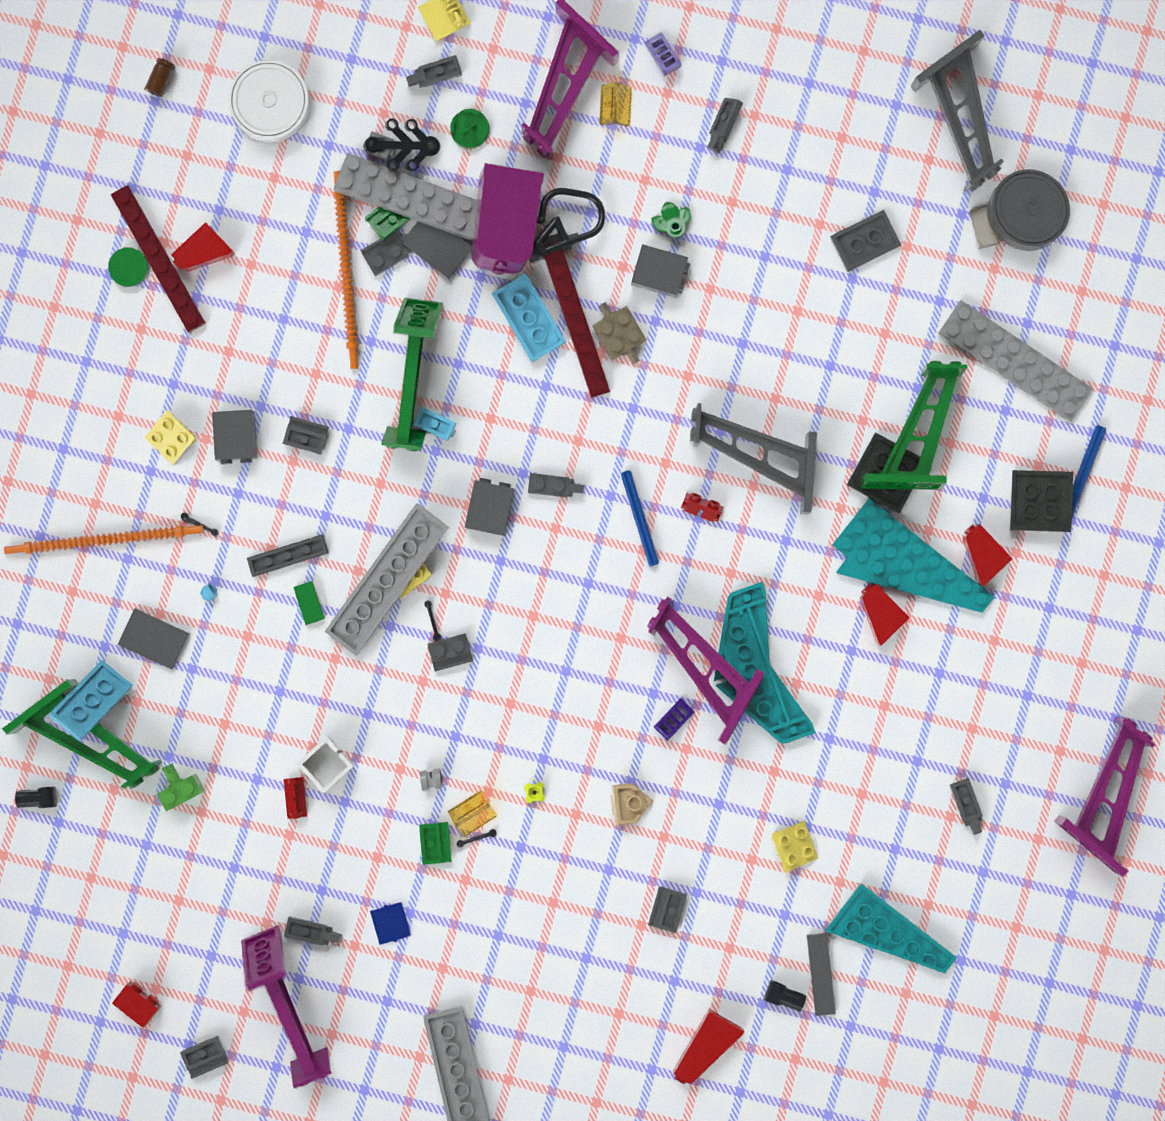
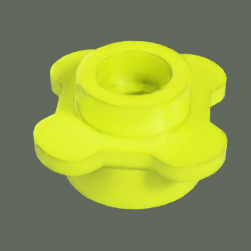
(534, 797)

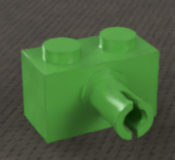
(179, 789)

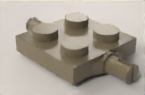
(619, 333)

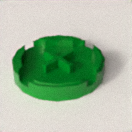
(469, 128)
(128, 267)

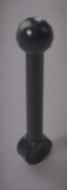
(184, 516)
(436, 636)
(460, 843)

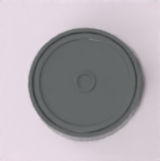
(1029, 210)

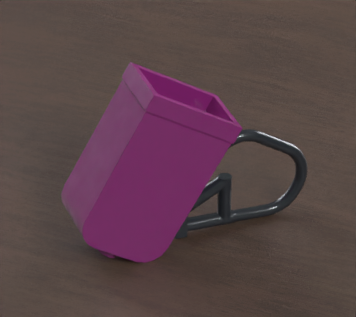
(509, 216)

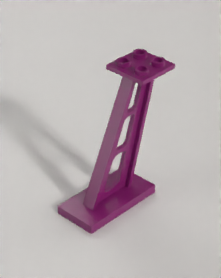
(596, 45)
(728, 714)
(1081, 832)
(266, 967)

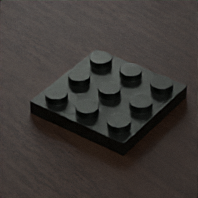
(873, 462)
(1041, 501)

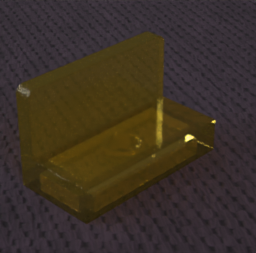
(615, 104)
(472, 813)

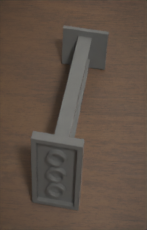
(936, 74)
(804, 456)

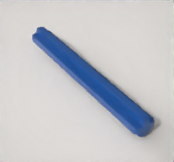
(1087, 464)
(639, 518)

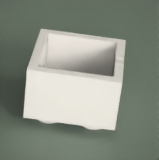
(325, 764)

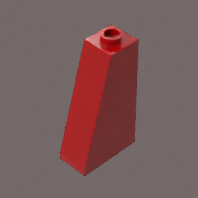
(707, 1044)

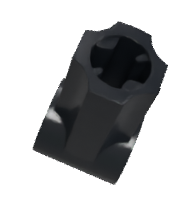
(41, 797)
(780, 994)

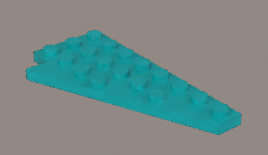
(894, 557)

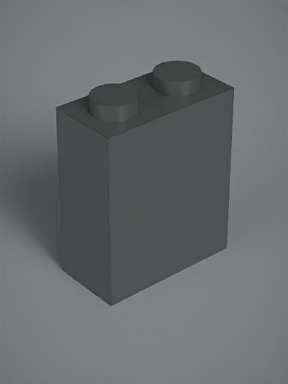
(660, 271)
(234, 436)
(489, 507)

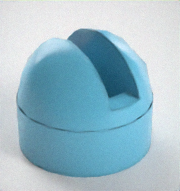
(208, 592)

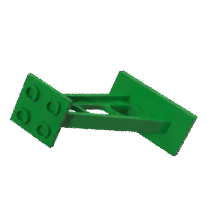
(417, 320)
(920, 479)
(34, 719)

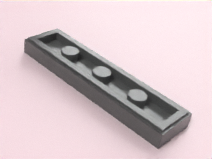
(287, 555)
(821, 974)

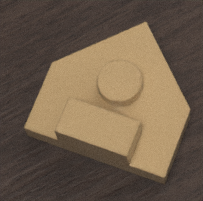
(628, 803)

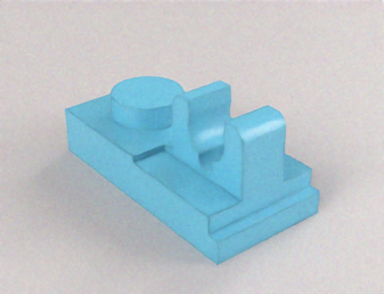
(435, 424)

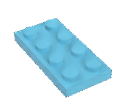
(528, 318)
(90, 700)

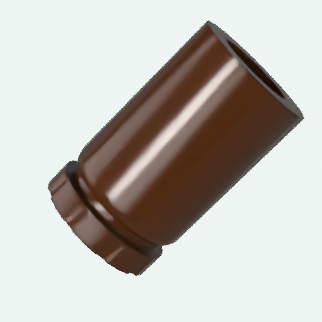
(159, 77)

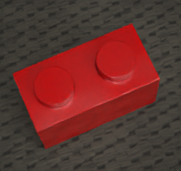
(137, 1004)

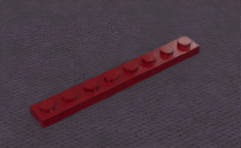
(158, 258)
(576, 322)

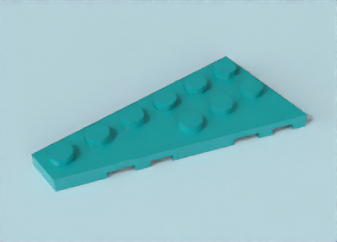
(879, 926)

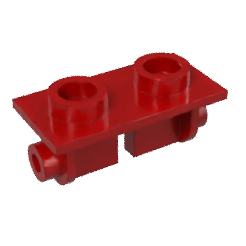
(711, 508)
(295, 797)

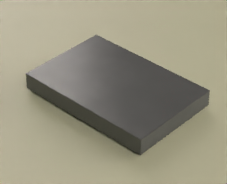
(865, 241)
(437, 247)
(153, 638)

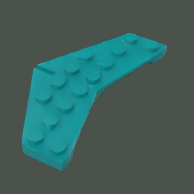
(746, 650)

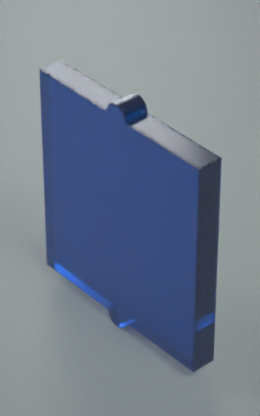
(390, 923)

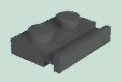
(384, 254)
(305, 435)
(450, 652)
(667, 909)
(204, 1057)

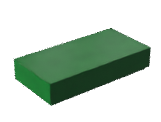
(309, 602)

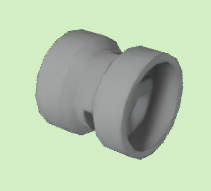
(430, 779)

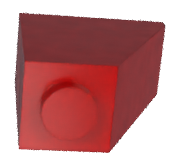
(201, 249)
(984, 554)
(882, 613)

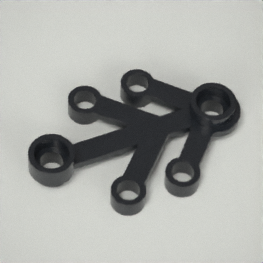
(405, 144)

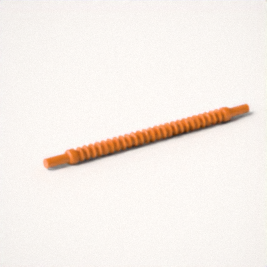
(352, 345)
(29, 547)

